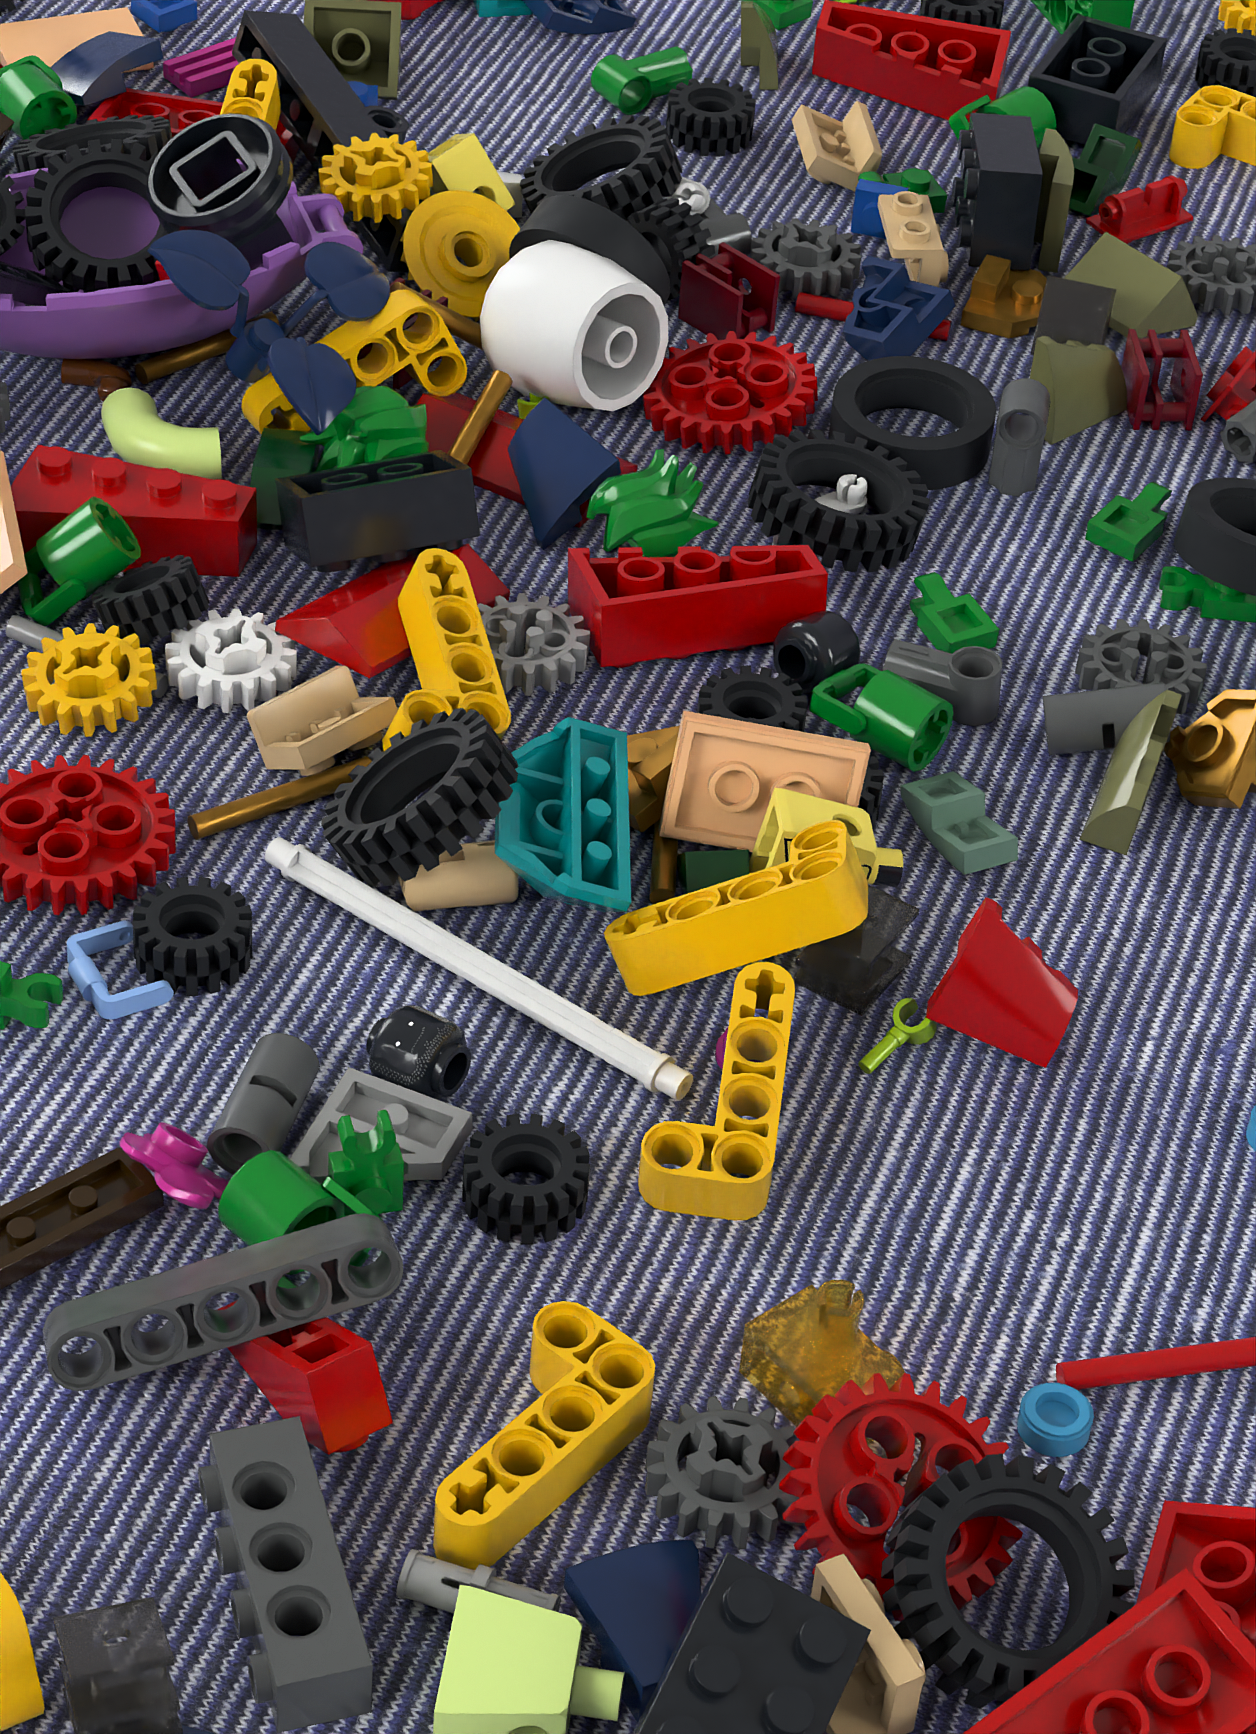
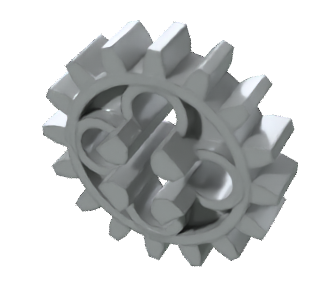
(553, 644)

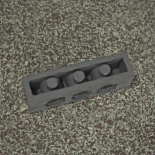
(275, 1523)

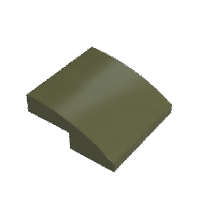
(1054, 199)

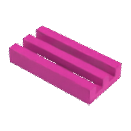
(202, 69)

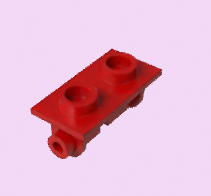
(1141, 212)
(1235, 387)

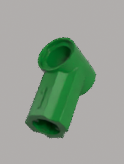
(636, 81)

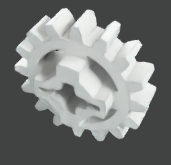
(230, 660)

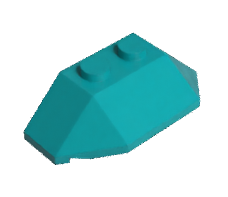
(570, 816)

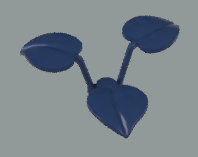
(310, 376)

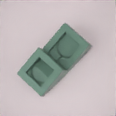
(955, 822)

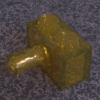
(812, 1349)

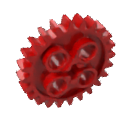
(731, 392)
(81, 834)
(840, 1469)

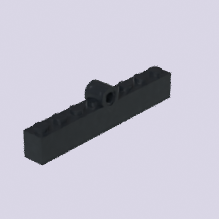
(322, 109)

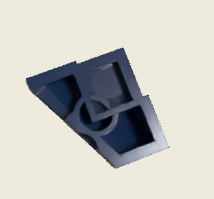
(893, 312)
(557, 469)
(637, 1609)

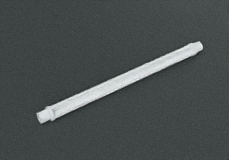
(487, 973)

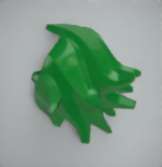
(372, 428)
(651, 508)

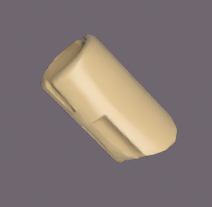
(466, 879)

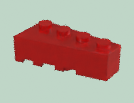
(910, 57)
(163, 508)
(691, 601)

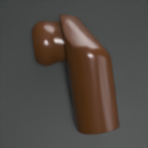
(95, 374)

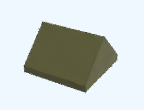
(360, 39)
(1146, 290)

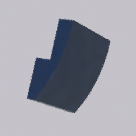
(582, 15)
(96, 66)

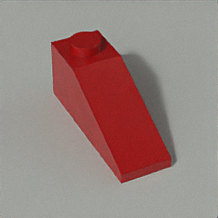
(323, 1378)

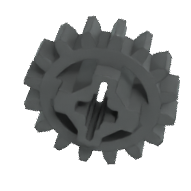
(808, 257)
(724, 1472)

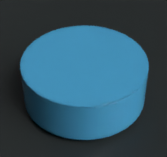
(1055, 1419)

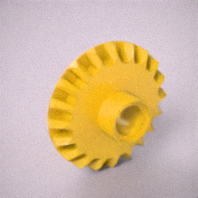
(459, 226)

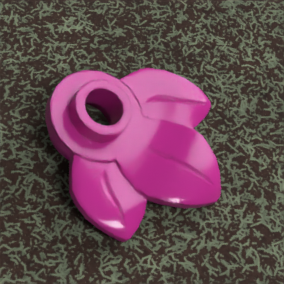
(176, 1164)

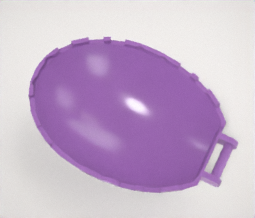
(154, 315)

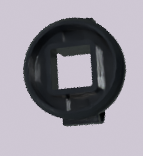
(234, 202)

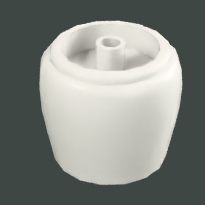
(573, 327)

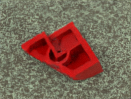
(1004, 991)

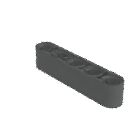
(198, 1330)

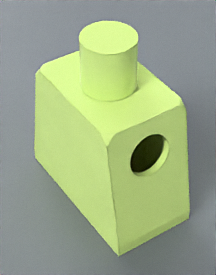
(517, 1670)

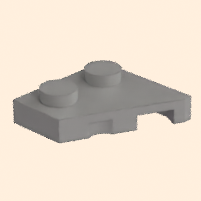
(424, 1127)

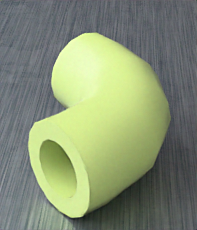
(149, 441)

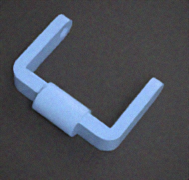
(91, 982)

